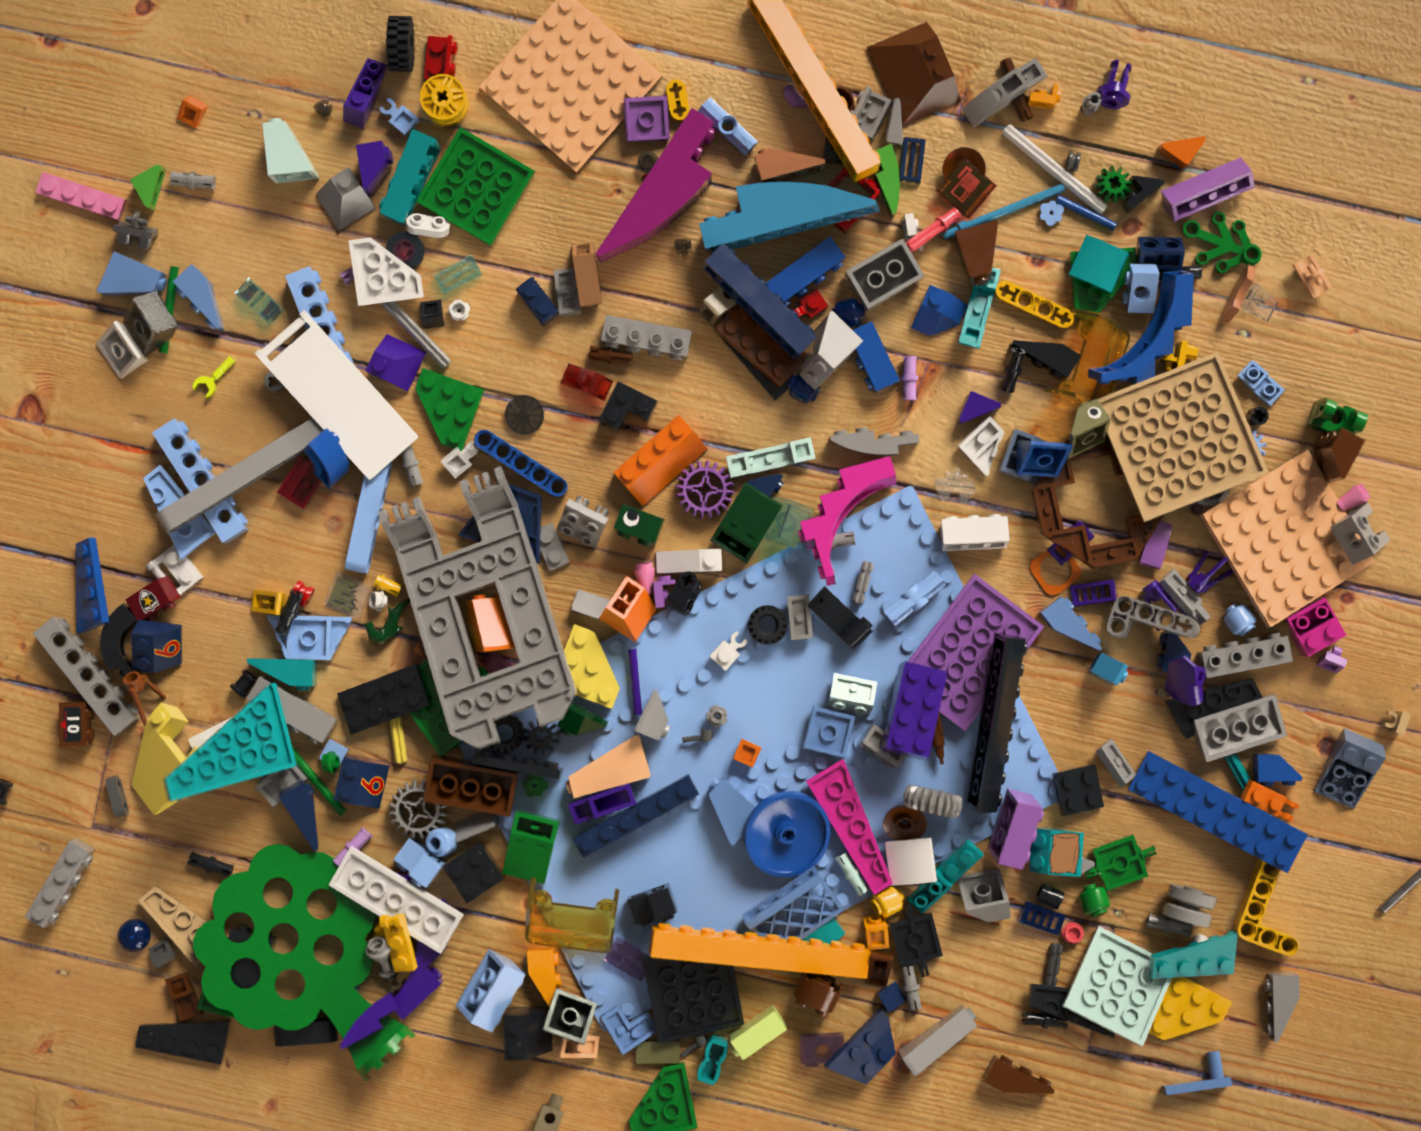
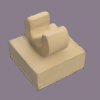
(1399, 722)

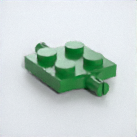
(1120, 862)

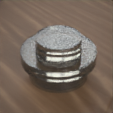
(647, 161)

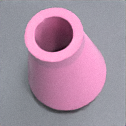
(1354, 497)
(645, 575)

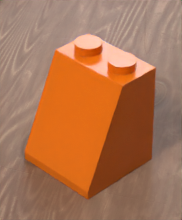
(488, 624)

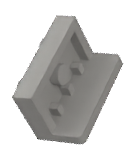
(871, 111)
(273, 784)

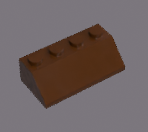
(470, 785)

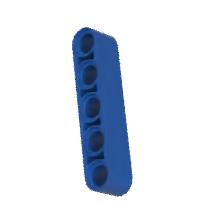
(513, 456)

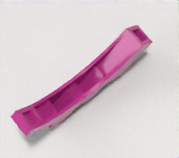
(854, 486)

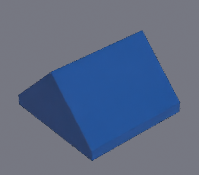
(1041, 458)

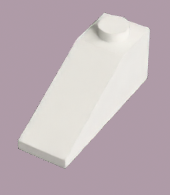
(689, 560)

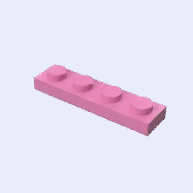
(81, 196)

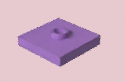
(646, 119)

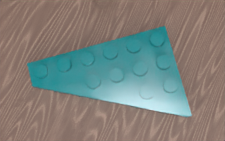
(242, 749)

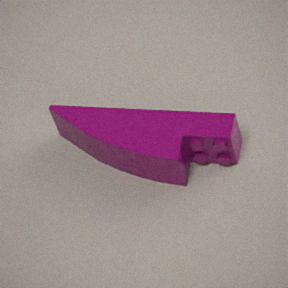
(666, 191)

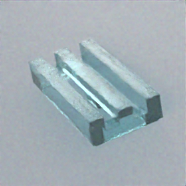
(441, 283)

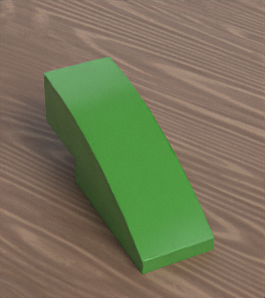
(888, 178)

